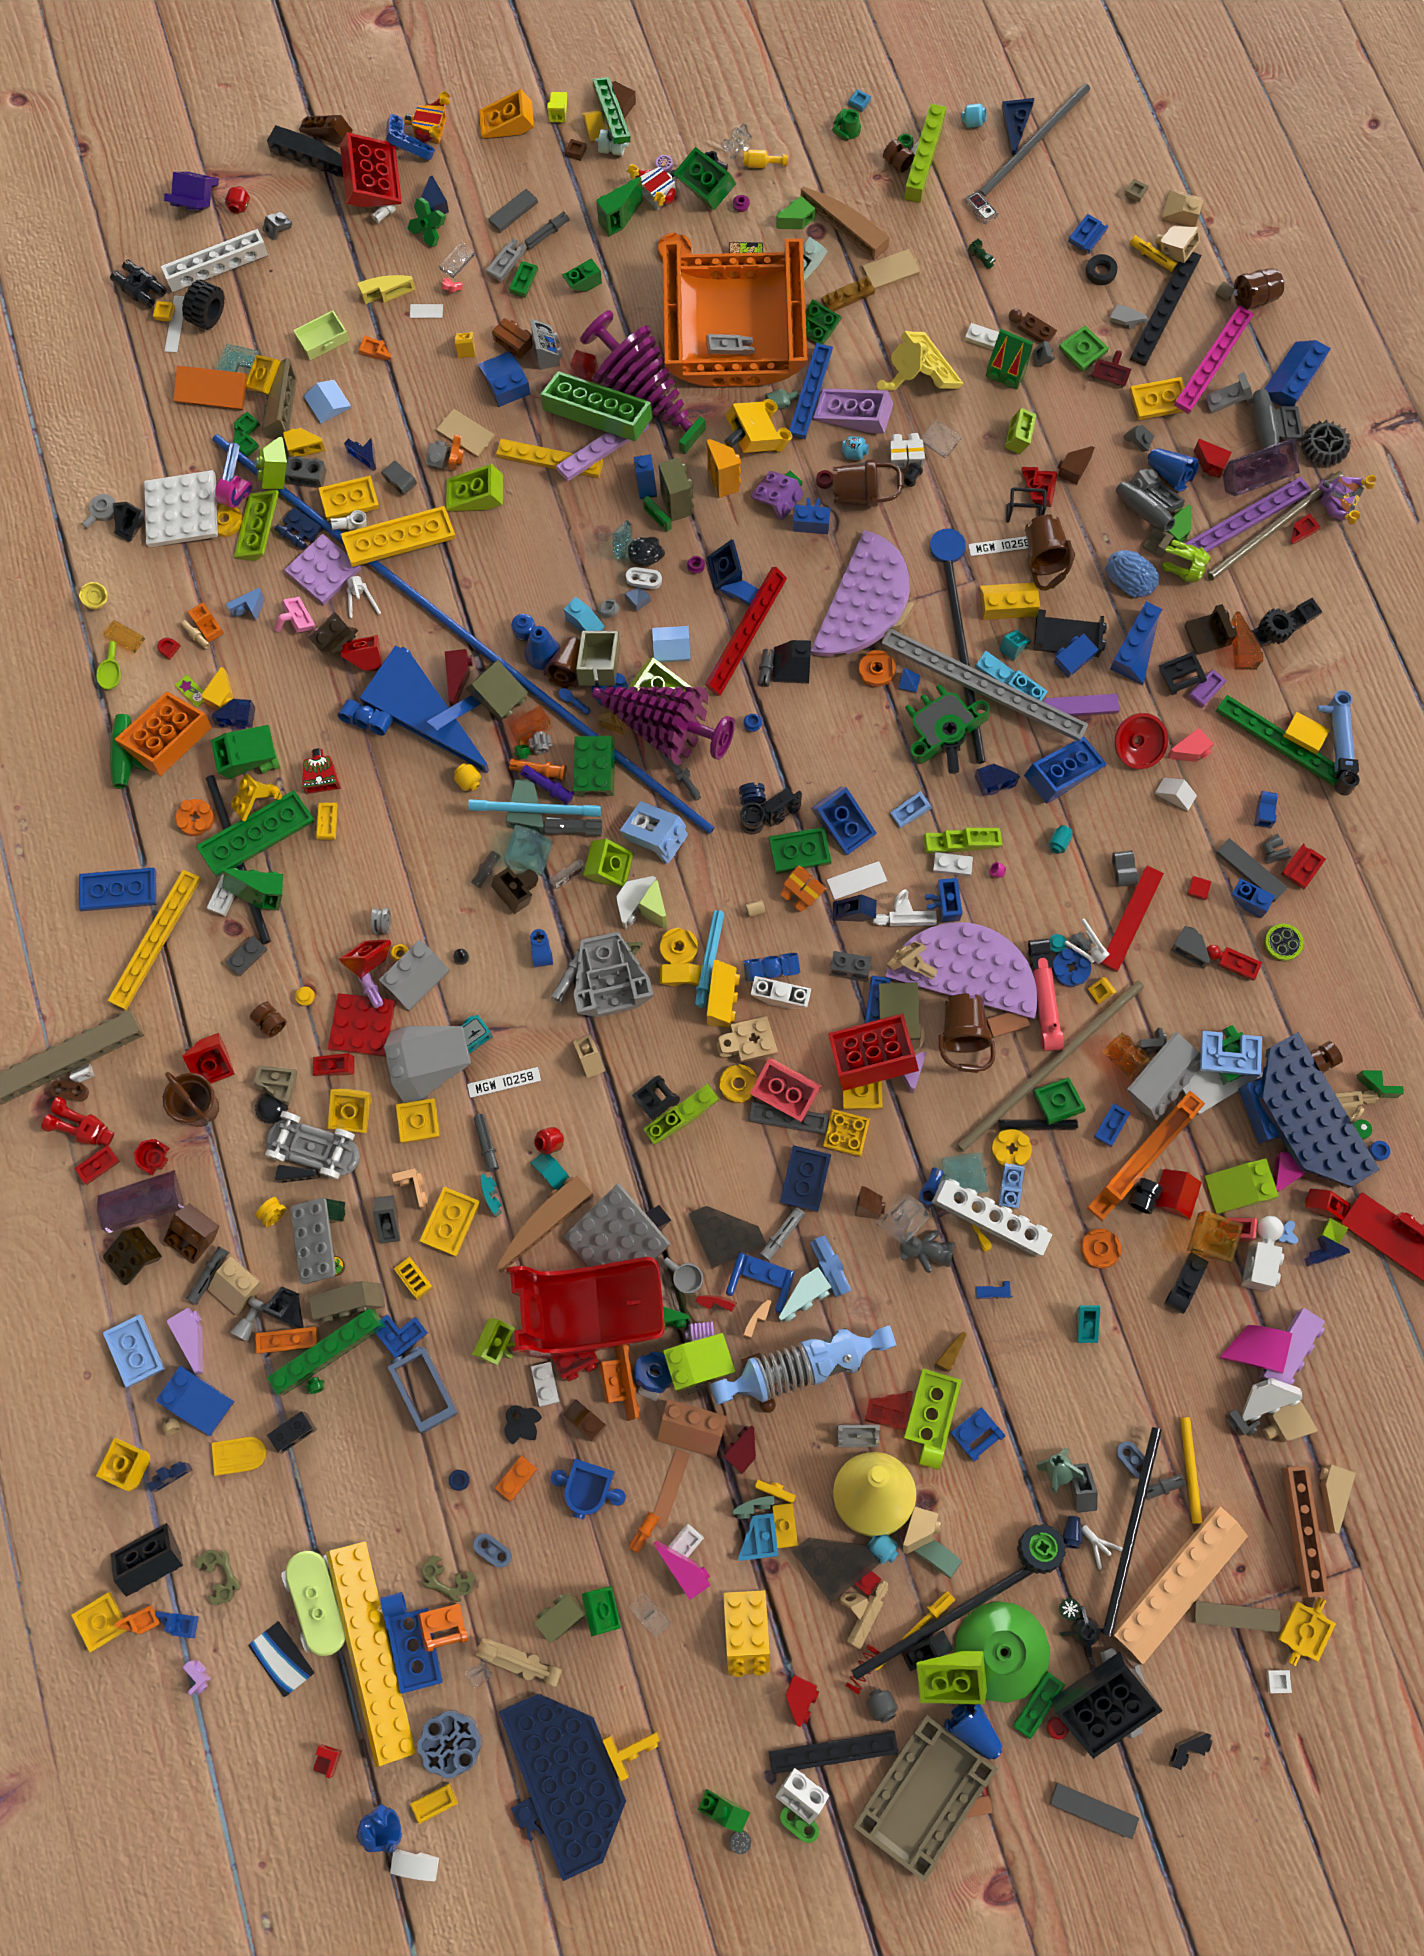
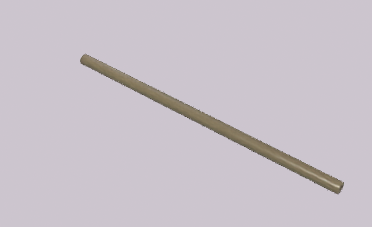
(1050, 1066)

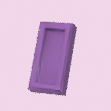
(1204, 692)

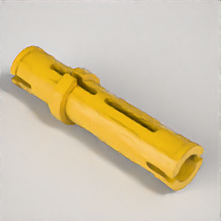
(1154, 254)

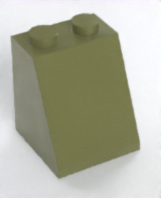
(497, 690)

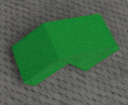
(1374, 1081)

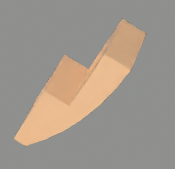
(760, 1315)

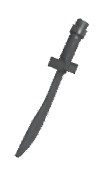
(683, 776)

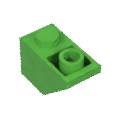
(796, 215)
(1182, 524)

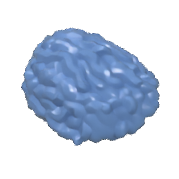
(1132, 573)

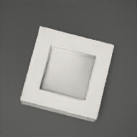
(1278, 1681)

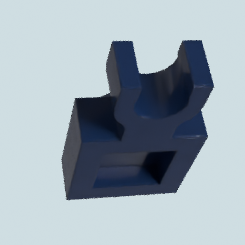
(526, 1816)

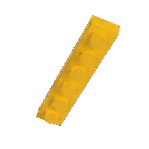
(540, 456)

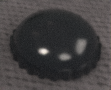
(269, 1109)

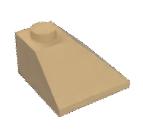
(1182, 208)

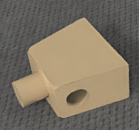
(1179, 242)
(1289, 1423)

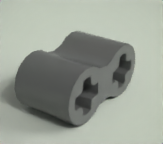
(399, 477)
(1124, 868)

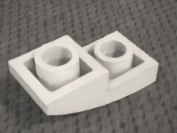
(414, 1866)

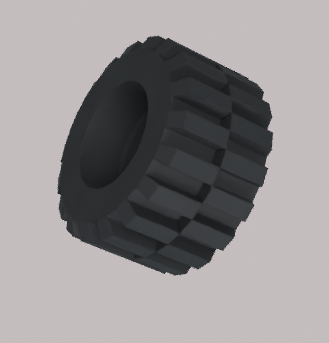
(203, 304)

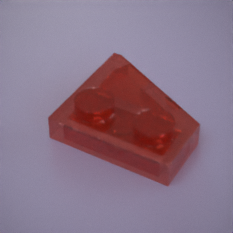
(890, 1410)

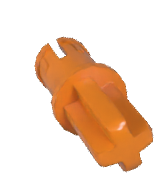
(644, 1532)

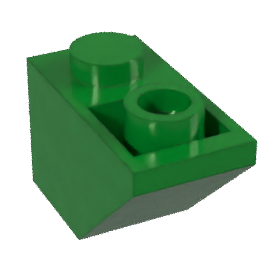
(584, 276)
(724, 1811)

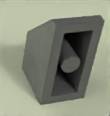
(1191, 947)
(386, 1219)
(1084, 1490)

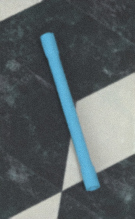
(484, 805)

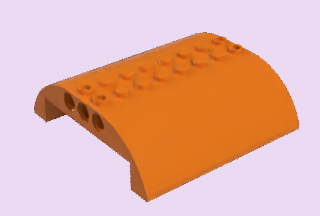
(734, 296)

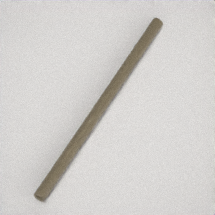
(1268, 531)

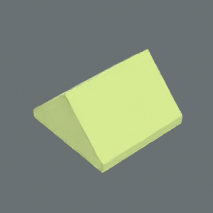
(652, 906)

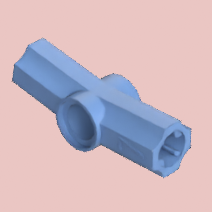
(830, 1266)

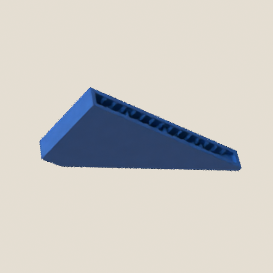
(412, 700)

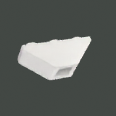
(630, 897)
(780, 993)
(1269, 1397)

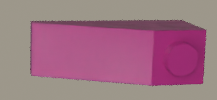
(686, 1571)

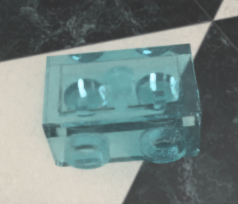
(621, 540)

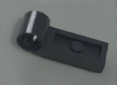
(1186, 1283)

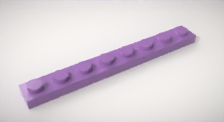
(1251, 515)

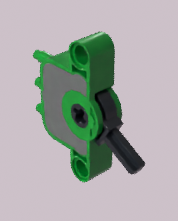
(937, 719)

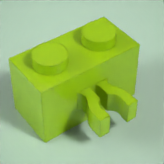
(494, 1341)

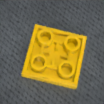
(846, 1133)

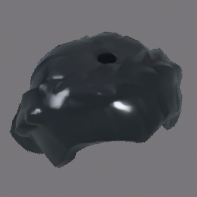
(648, 551)

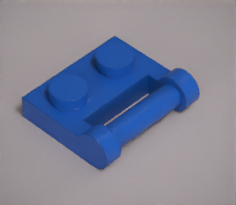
(972, 1429)

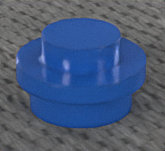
(752, 722)

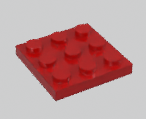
(360, 1026)

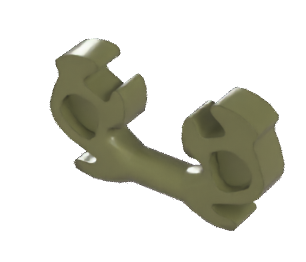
(464, 1586)
(224, 1593)

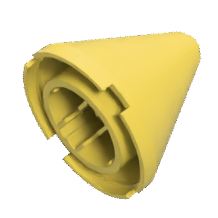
(874, 1494)

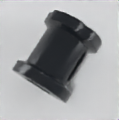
(912, 474)

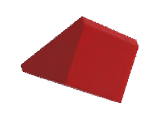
(366, 956)
(1178, 1192)

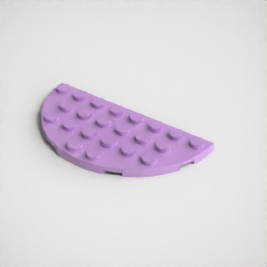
(867, 599)
(974, 962)

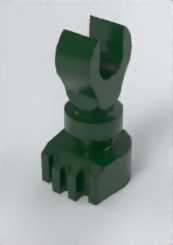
(976, 248)

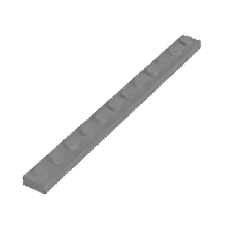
(984, 685)

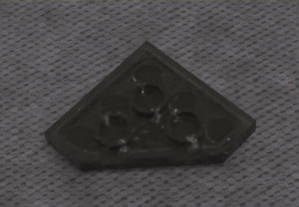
(724, 1235)
(835, 1564)

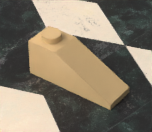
(1335, 1489)

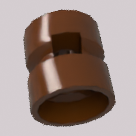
(898, 155)
(266, 1017)
(1327, 1056)

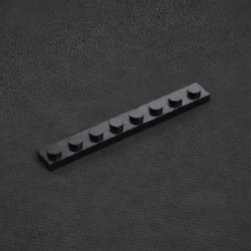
(1164, 309)

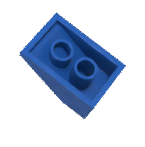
(505, 378)
(844, 820)
(194, 1400)

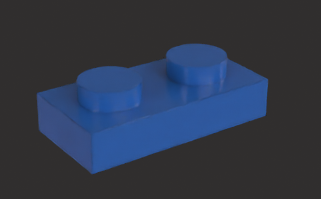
(1112, 1125)

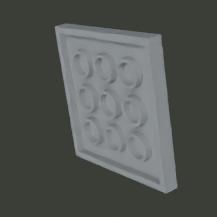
(615, 1231)

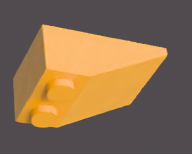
(507, 116)

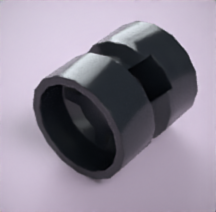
(752, 818)
(1145, 1197)

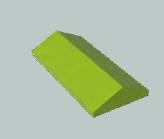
(256, 525)

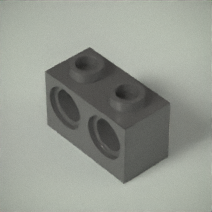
(304, 475)
(850, 966)

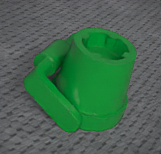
(849, 124)

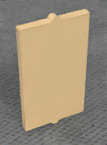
(891, 269)
(473, 436)

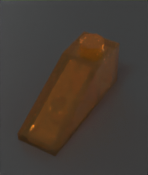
(1245, 646)

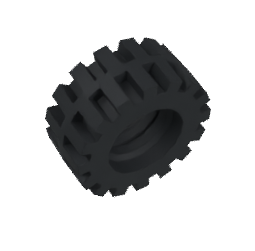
(1273, 633)

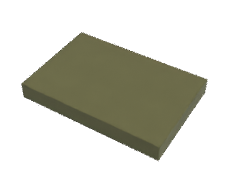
(899, 999)

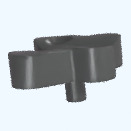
(1080, 941)

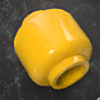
(467, 777)

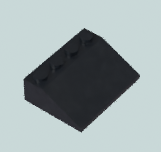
(1106, 1705)

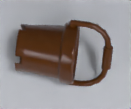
(860, 485)
(1048, 550)
(966, 1031)
(190, 1099)

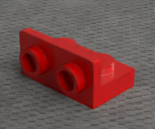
(571, 1365)

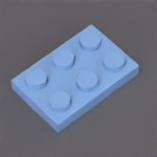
(134, 1351)

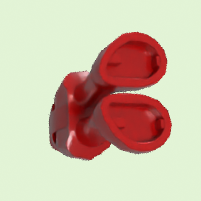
(90, 1131)

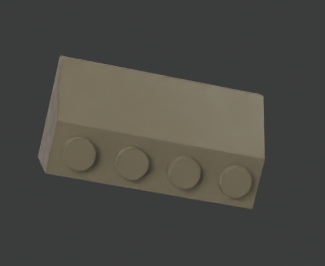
(280, 401)

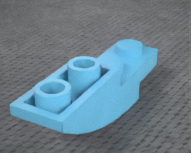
(998, 670)

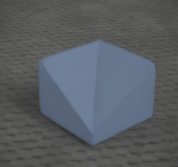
(637, 598)

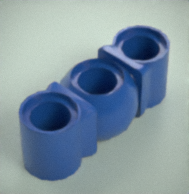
(365, 717)
(772, 966)

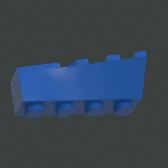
(1136, 649)

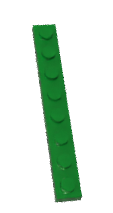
(1274, 737)

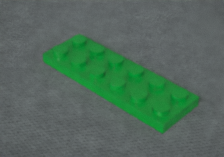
(255, 834)

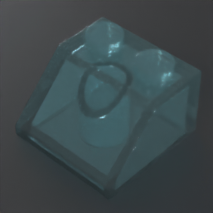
(527, 850)

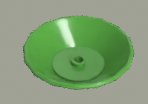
(1017, 1630)

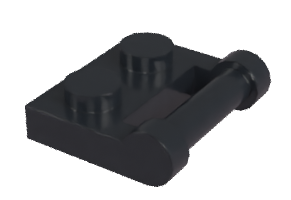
(1179, 668)
(651, 1102)

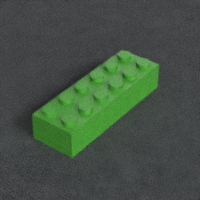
(596, 406)

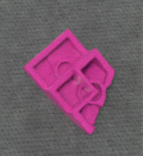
(1260, 1348)

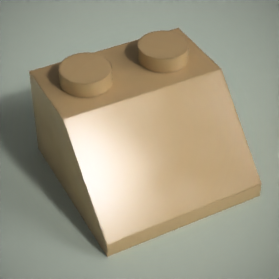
(234, 1285)

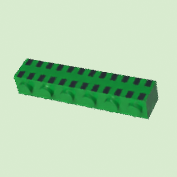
(326, 1352)

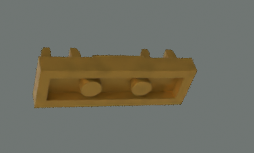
(848, 294)

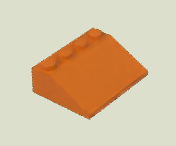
(164, 733)

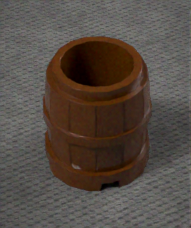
(1259, 288)

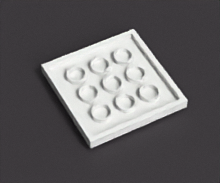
(180, 508)

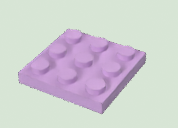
(322, 569)

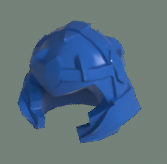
(380, 1830)

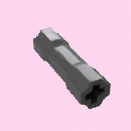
(560, 826)

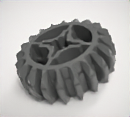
(1320, 448)

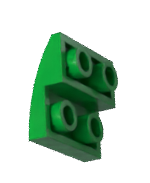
(820, 322)

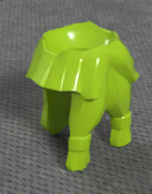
(1198, 557)

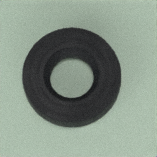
(1101, 279)

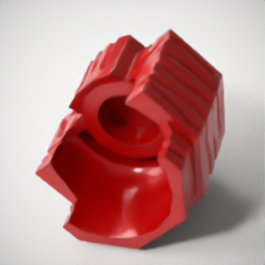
(151, 1156)

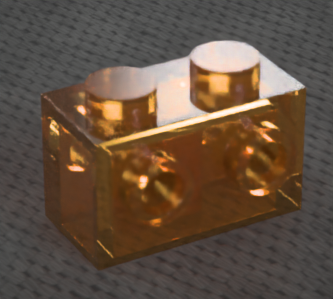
(1126, 1055)

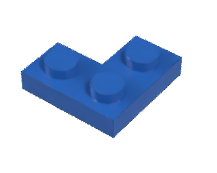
(401, 1340)

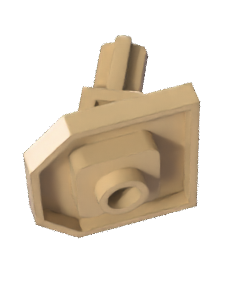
(911, 959)

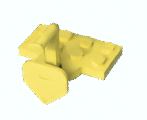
(919, 355)

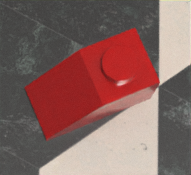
(1211, 457)
(1327, 1204)

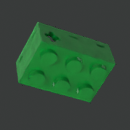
(594, 764)

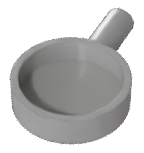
(101, 509)
(687, 1277)

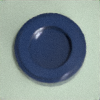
(459, 1480)

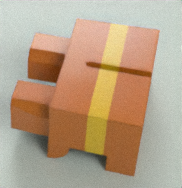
(810, 892)

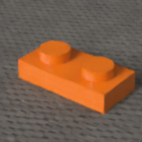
(516, 1478)

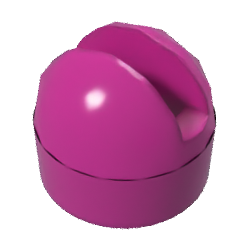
(997, 870)

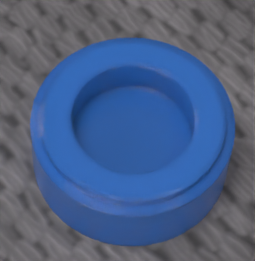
(1379, 1150)

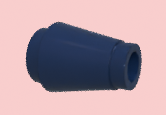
(1072, 1533)

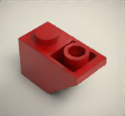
(799, 1696)

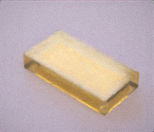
(124, 636)

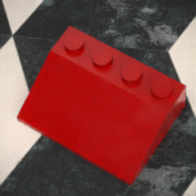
(369, 171)
(873, 1052)

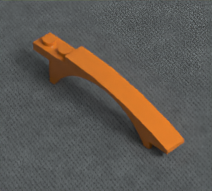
(1145, 1156)

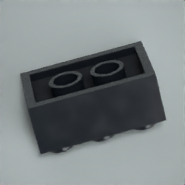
(145, 1560)

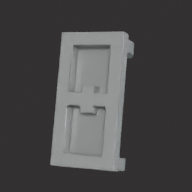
(858, 1435)

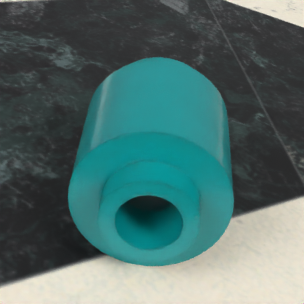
(1060, 839)

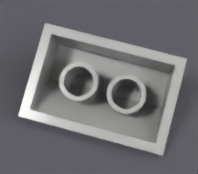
(414, 975)

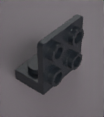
(781, 806)

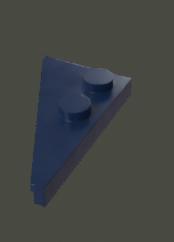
(1016, 116)

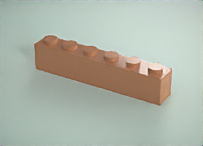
(1305, 1531)

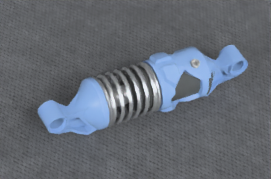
(803, 1365)

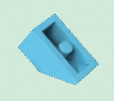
(582, 616)

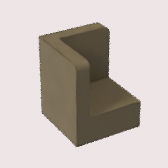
(1158, 542)

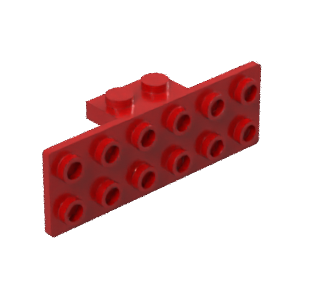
(1391, 1234)

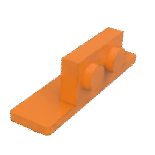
(618, 1382)

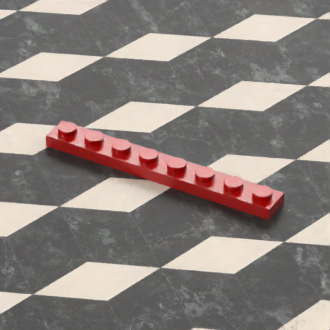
(745, 631)

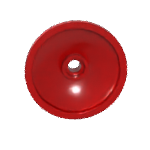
(1151, 741)

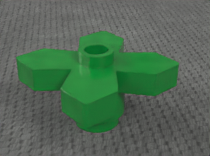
(426, 222)

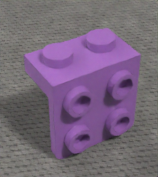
(779, 492)

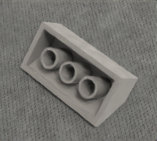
(1165, 1076)

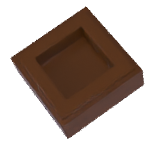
(575, 149)

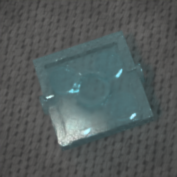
(967, 1171)

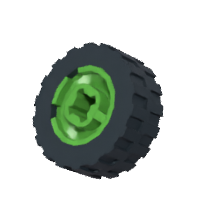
(1041, 1549)

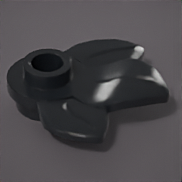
(523, 1426)

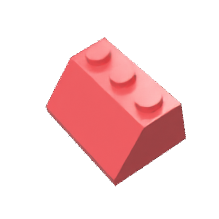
(786, 1089)

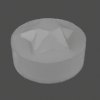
(609, 608)

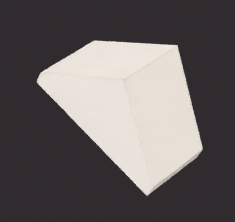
(1177, 792)

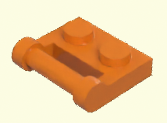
(440, 1620)

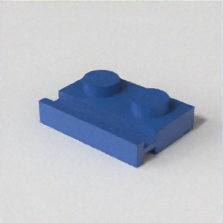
(1088, 233)

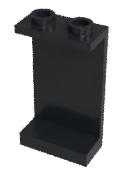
(1055, 633)

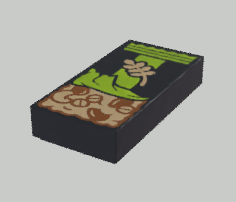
(745, 247)

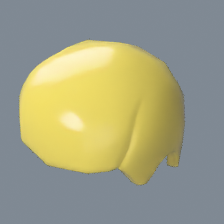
(93, 595)

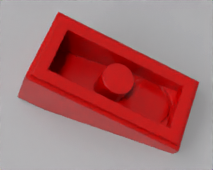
(334, 1065)

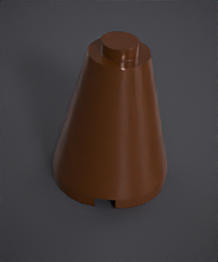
(563, 664)

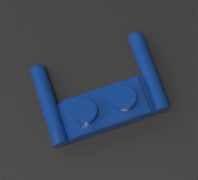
(762, 1272)

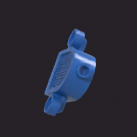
(587, 1488)

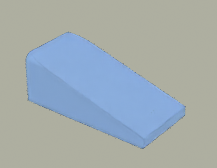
(911, 809)

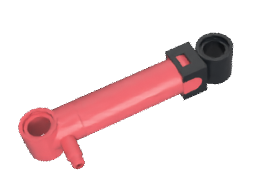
(1041, 967)

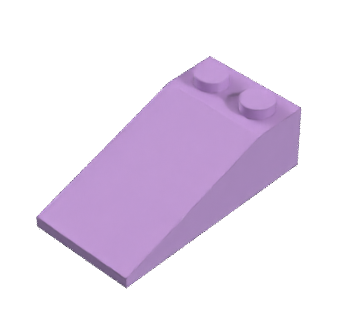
(855, 409)

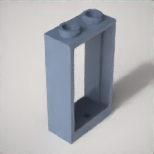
(440, 1417)

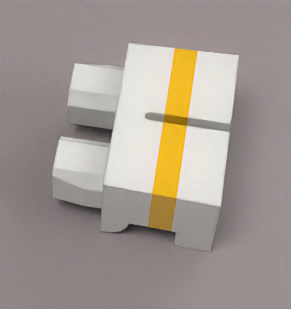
(907, 449)

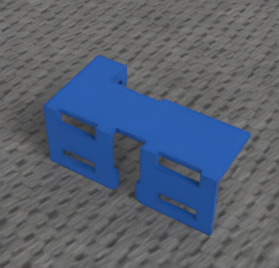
(989, 1292)

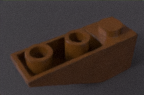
(328, 128)

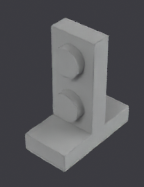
(1230, 395)

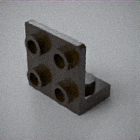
(332, 635)

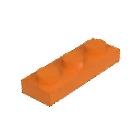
(286, 1340)

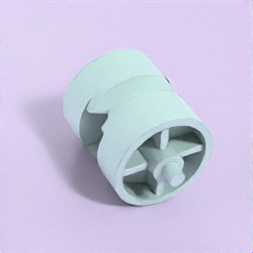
(606, 144)

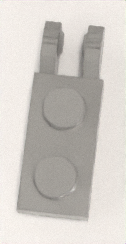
(506, 260)
(729, 344)

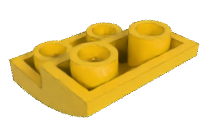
(1306, 733)

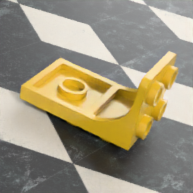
(747, 1633)

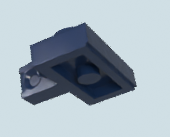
(165, 1477)

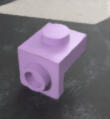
(197, 1673)

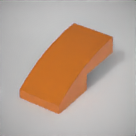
(205, 622)

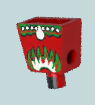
(319, 773)

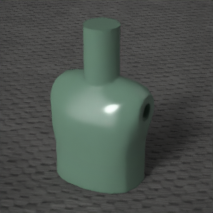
(781, 397)

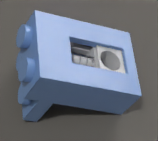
(655, 830)

